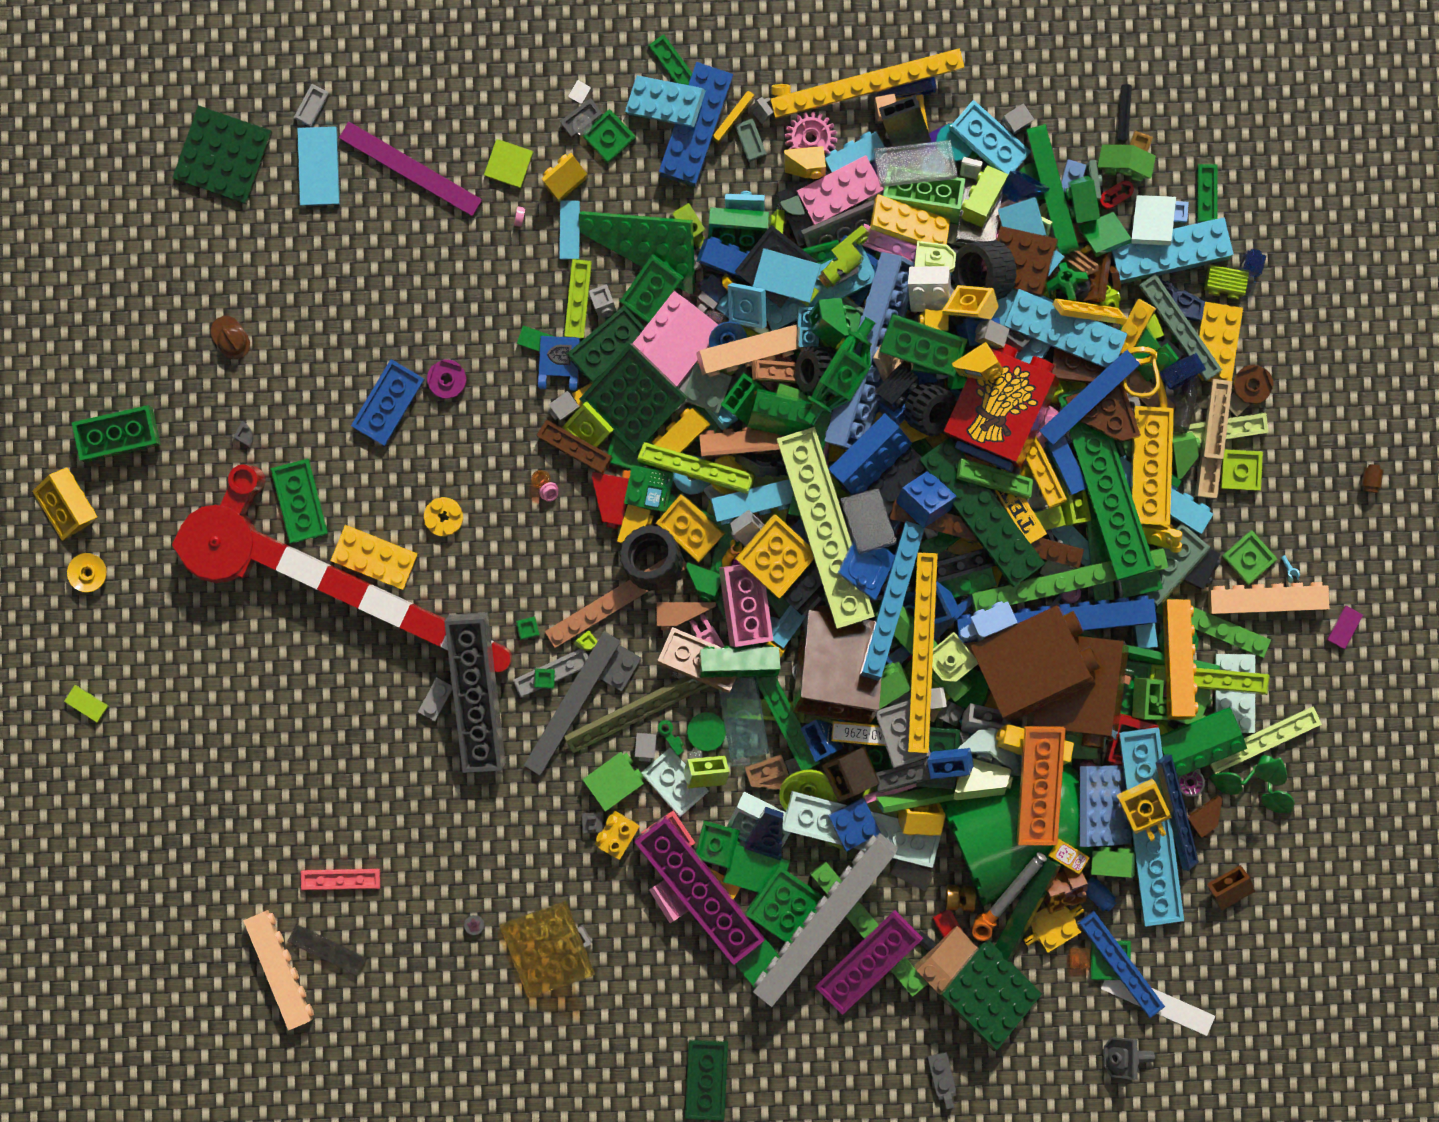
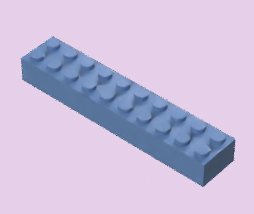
(886, 297)

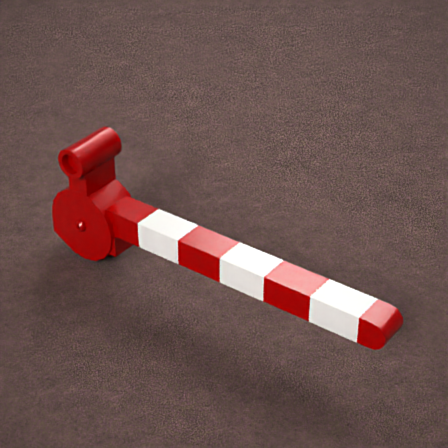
(223, 544)

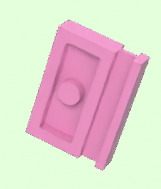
(668, 901)

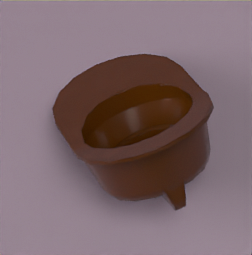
(230, 337)

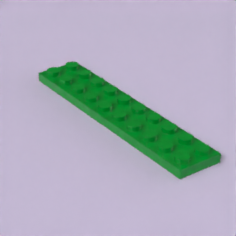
(1110, 499)

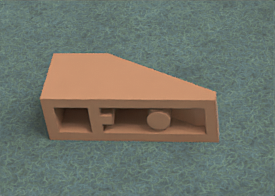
(676, 613)

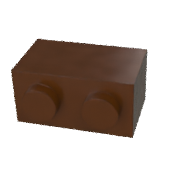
(1231, 887)

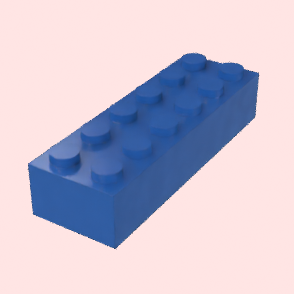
(690, 145)

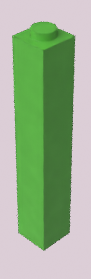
(905, 632)

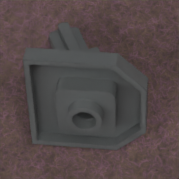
(1123, 1058)

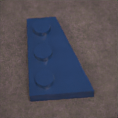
(1189, 304)

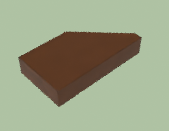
(1114, 277)

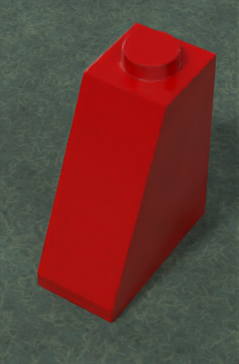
(611, 497)

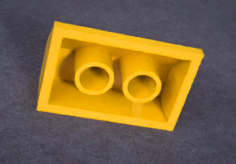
(64, 503)

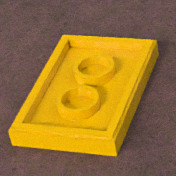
(690, 528)

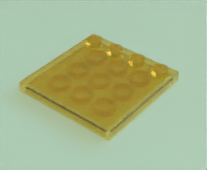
(547, 949)

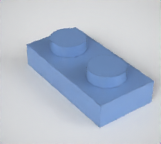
(1072, 171)

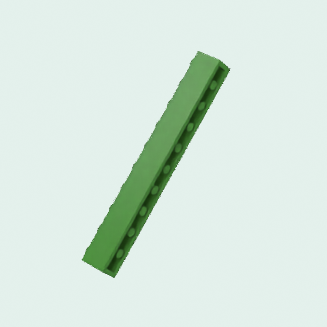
(1054, 583)

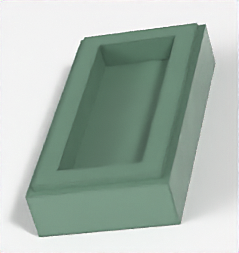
(750, 140)

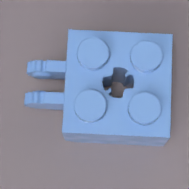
(989, 622)

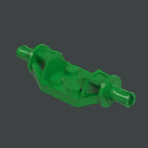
(843, 373)

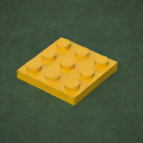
(776, 556)

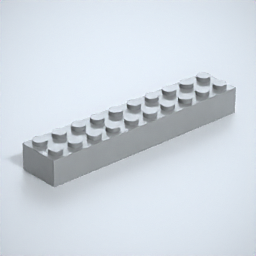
(822, 923)

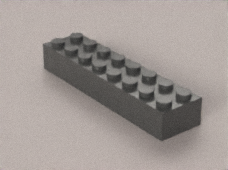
(475, 692)

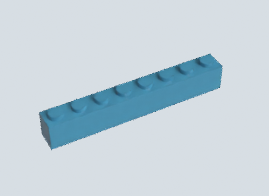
(892, 601)

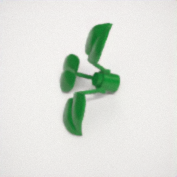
(1268, 770)

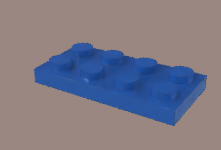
(388, 402)

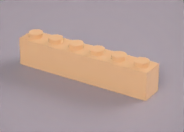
(746, 350)
(1268, 599)
(278, 969)

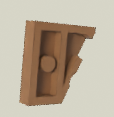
(767, 773)

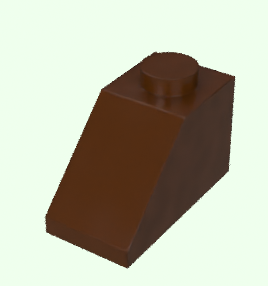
(1206, 817)

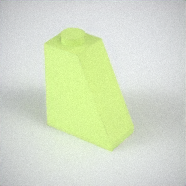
(983, 781)

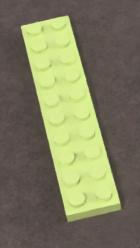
(823, 524)

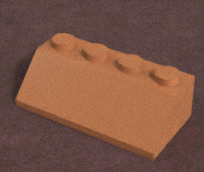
(730, 443)

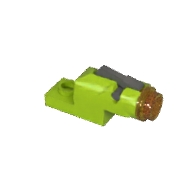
(847, 259)

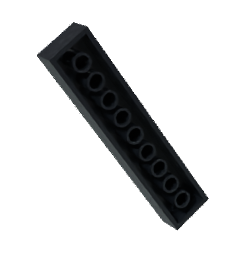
(904, 470)

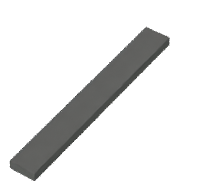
(572, 703)

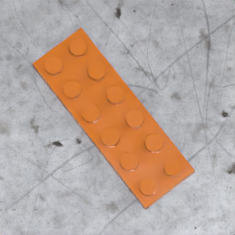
(1040, 785)

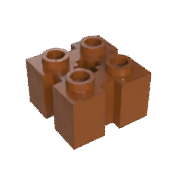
(1066, 890)

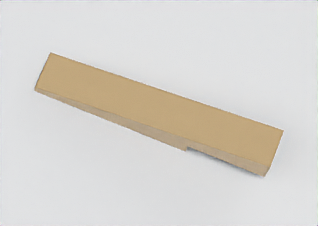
(1214, 439)

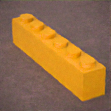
(1179, 660)

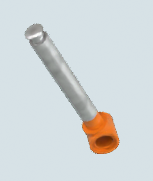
(989, 919)

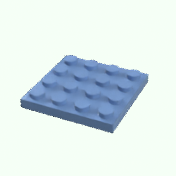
(1100, 810)

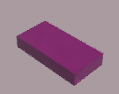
(1344, 627)

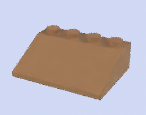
(945, 959)

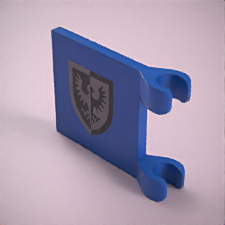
(555, 362)

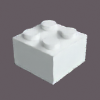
(929, 287)

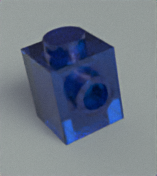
(1253, 262)

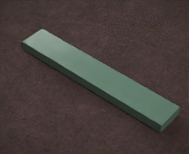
(1179, 325)

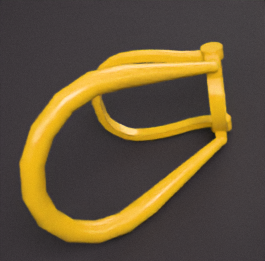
(1159, 384)

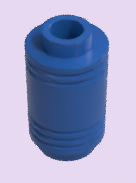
(1100, 894)

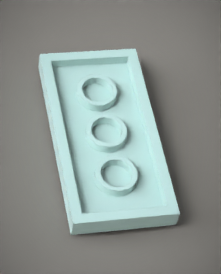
(1241, 703)

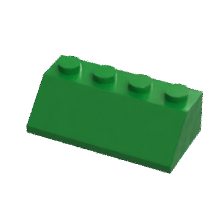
(1203, 741)

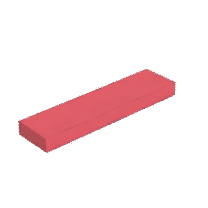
(340, 879)

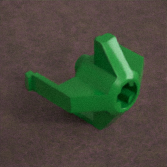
(1066, 281)

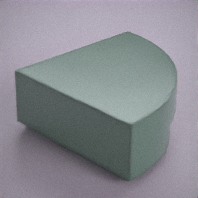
(793, 206)

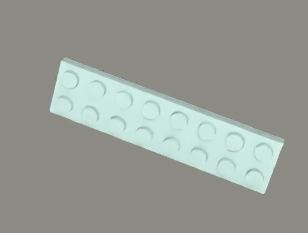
(810, 818)

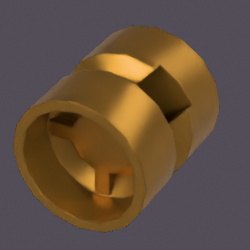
(953, 895)

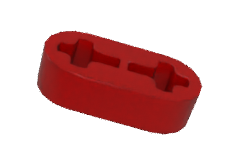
(1118, 198)

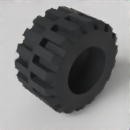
(811, 367)
(929, 408)

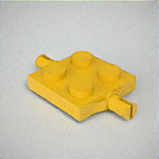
(1054, 928)

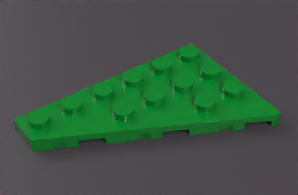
(642, 237)

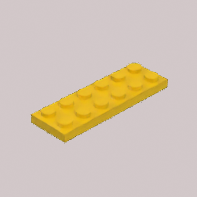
(1152, 465)

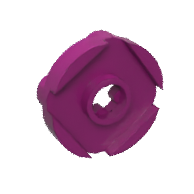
(441, 369)

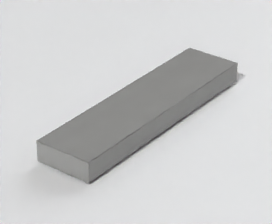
(563, 667)

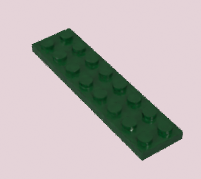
(984, 516)

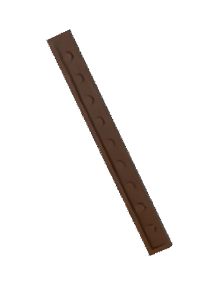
(955, 526)

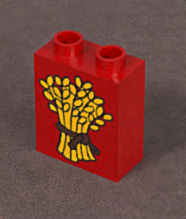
(1006, 411)

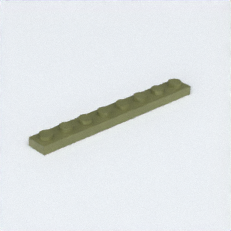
(633, 712)

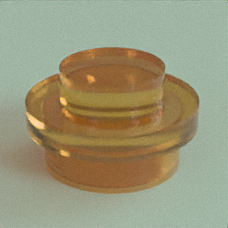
(540, 478)

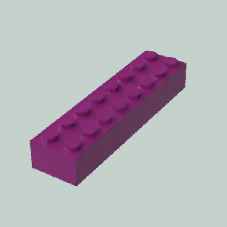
(699, 889)

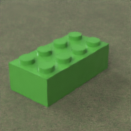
(937, 197)

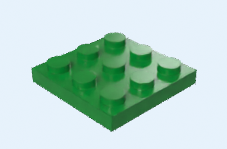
(783, 904)

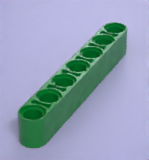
(1055, 196)

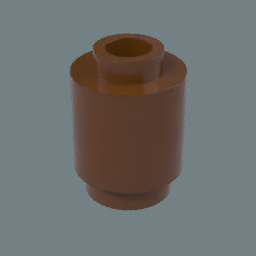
(1372, 478)

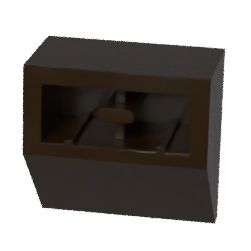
(850, 774)

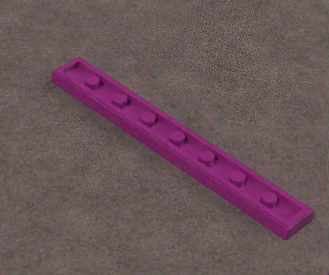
(410, 169)

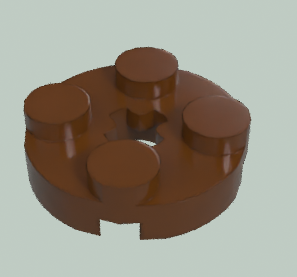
(1258, 374)

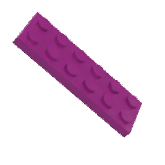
(868, 962)

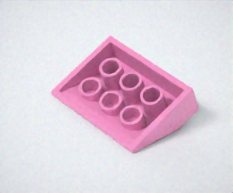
(675, 337)

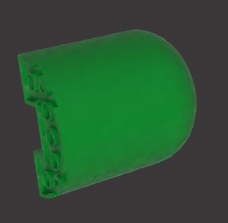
(988, 834)

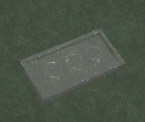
(915, 163)

